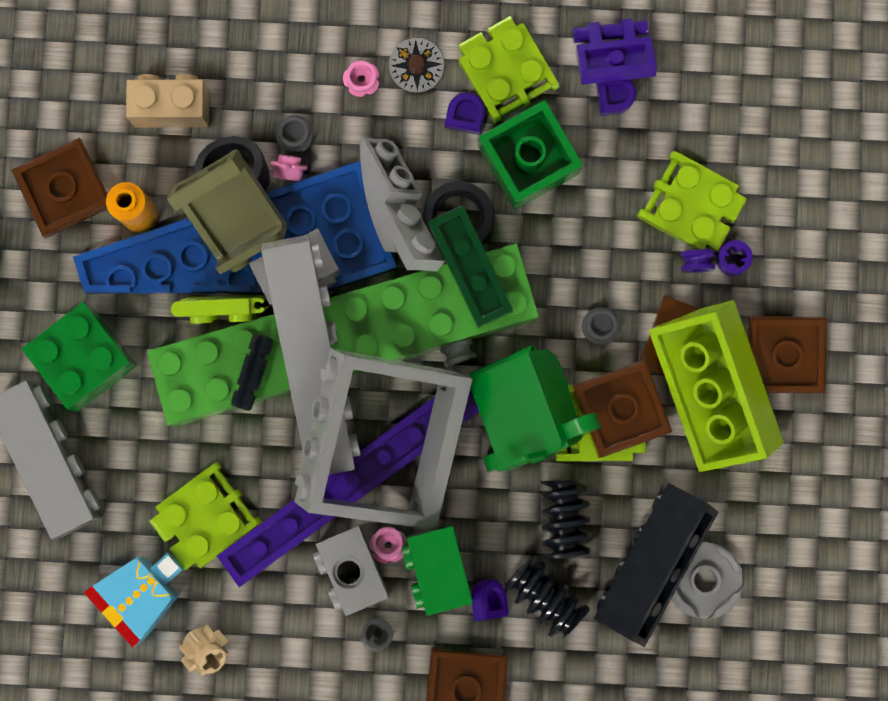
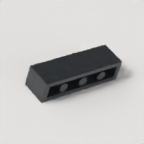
(655, 564)

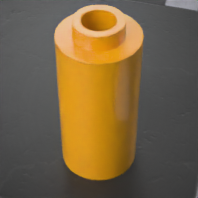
(132, 207)

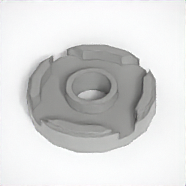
(726, 587)

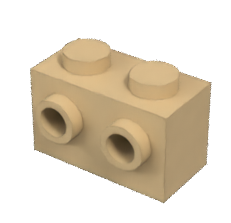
(167, 102)

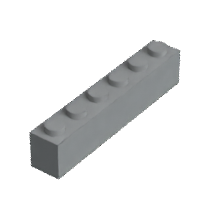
(305, 334)

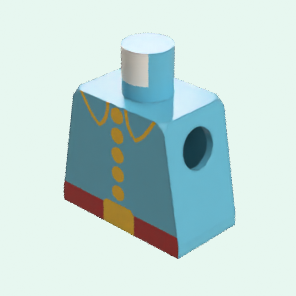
(136, 596)

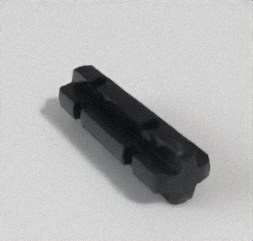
(252, 372)

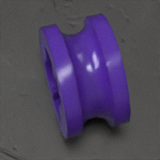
(697, 261)
(731, 269)

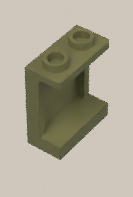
(229, 211)

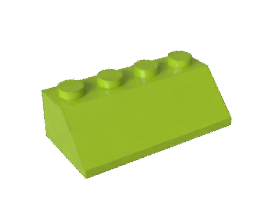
(717, 387)

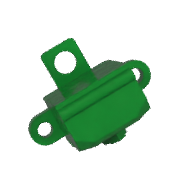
(527, 409)

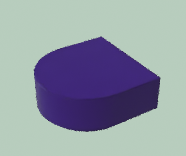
(615, 96)
(465, 113)
(489, 600)

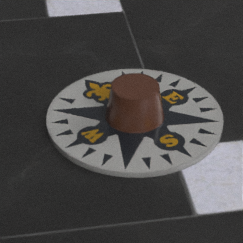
(416, 65)

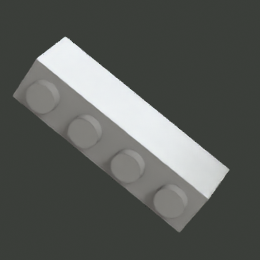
(45, 462)

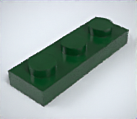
(470, 266)

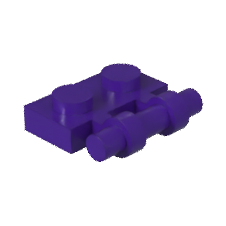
(614, 59)

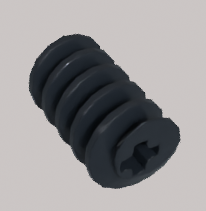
(565, 519)
(546, 598)

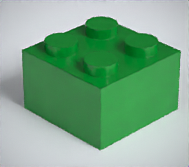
(529, 155)
(79, 357)
(438, 570)

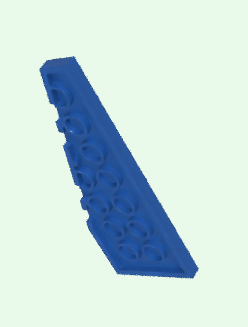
(180, 262)

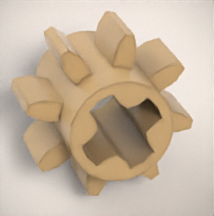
(204, 650)

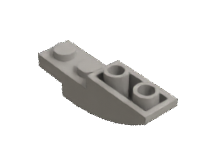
(391, 203)

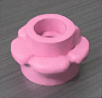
(358, 69)
(288, 168)
(378, 542)

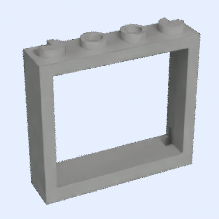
(436, 453)

